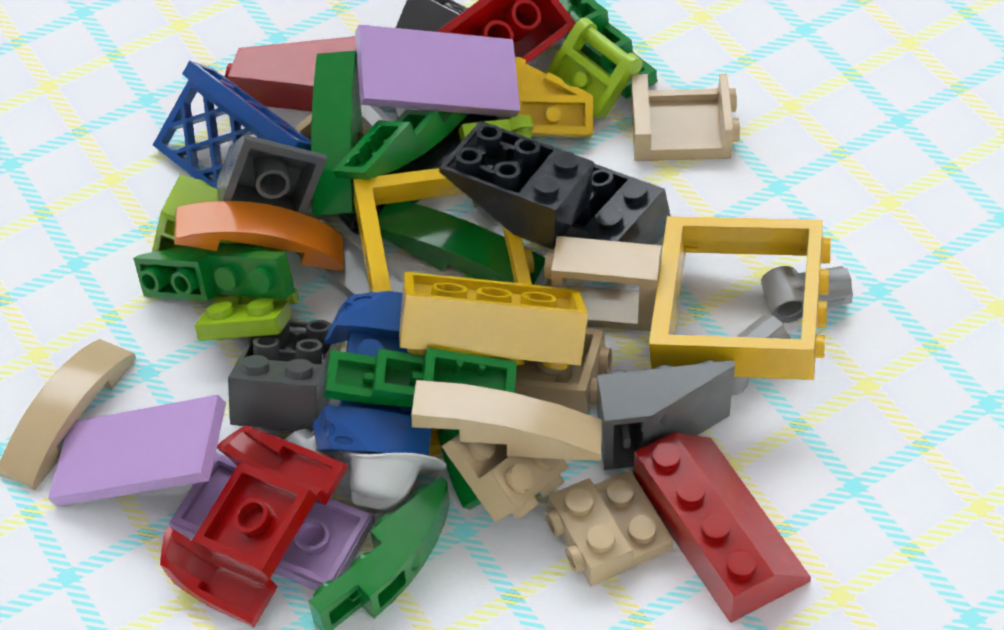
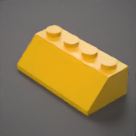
(493, 319)

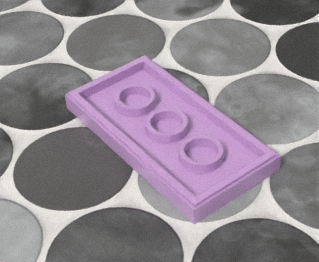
(436, 71)
(138, 451)
(320, 548)

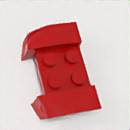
(250, 523)

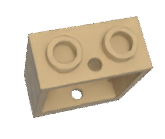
(613, 264)

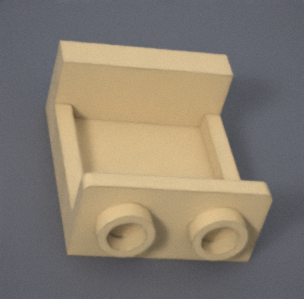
(683, 121)

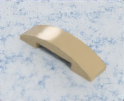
(57, 407)

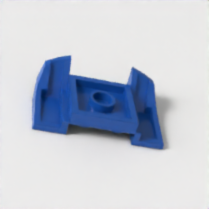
(367, 325)

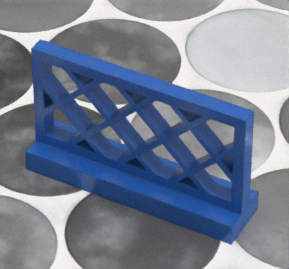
(230, 100)

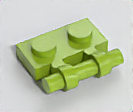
(244, 317)

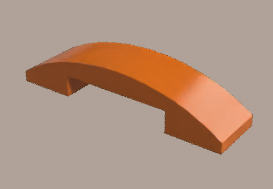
(259, 224)

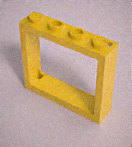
(410, 187)
(758, 236)

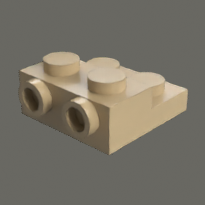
(571, 386)
(504, 482)
(607, 526)

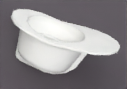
(387, 478)

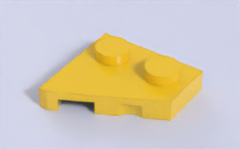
(552, 104)

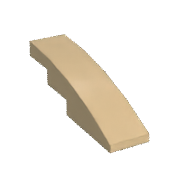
(502, 417)

